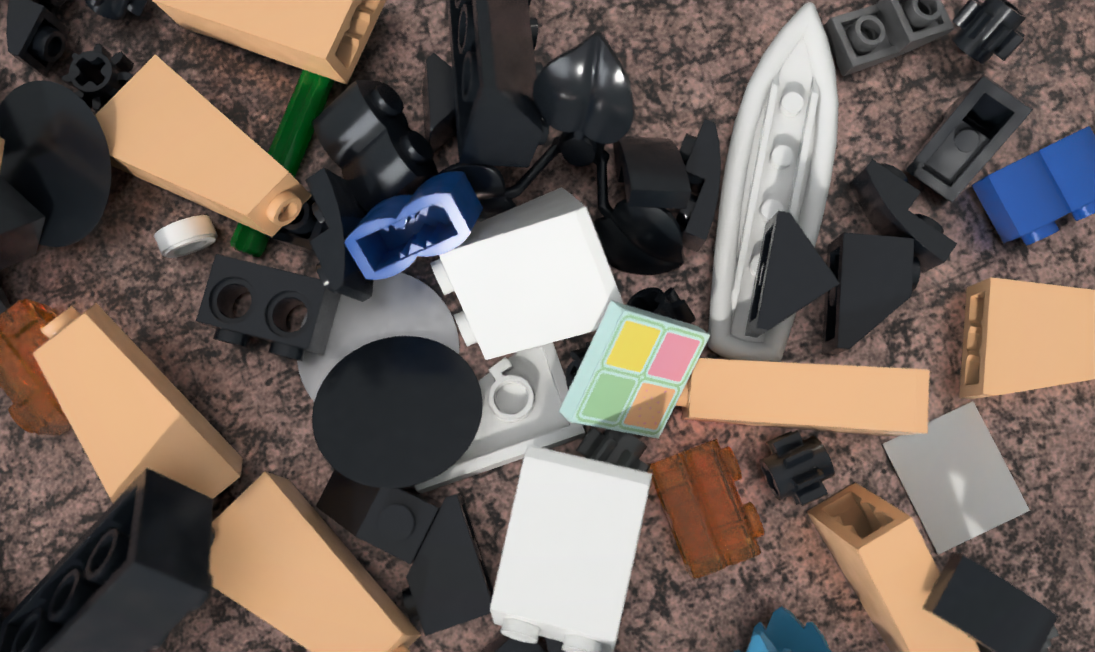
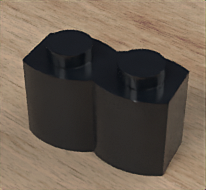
(373, 143)

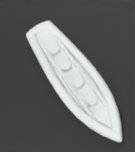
(774, 162)

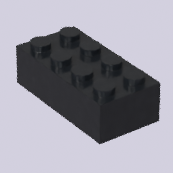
(123, 577)

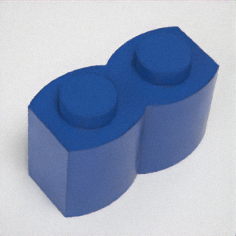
(1042, 188)
(412, 226)

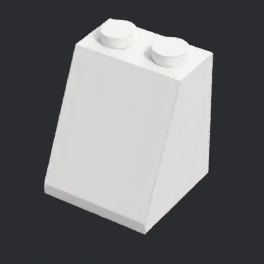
(529, 276)
(569, 550)

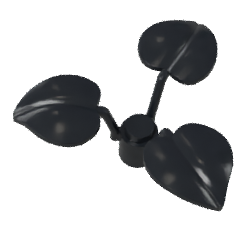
(593, 106)

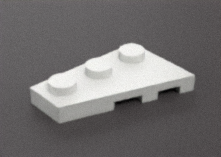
(518, 410)

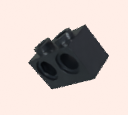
(273, 297)

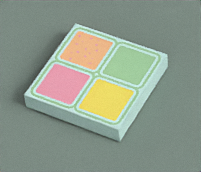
(633, 371)

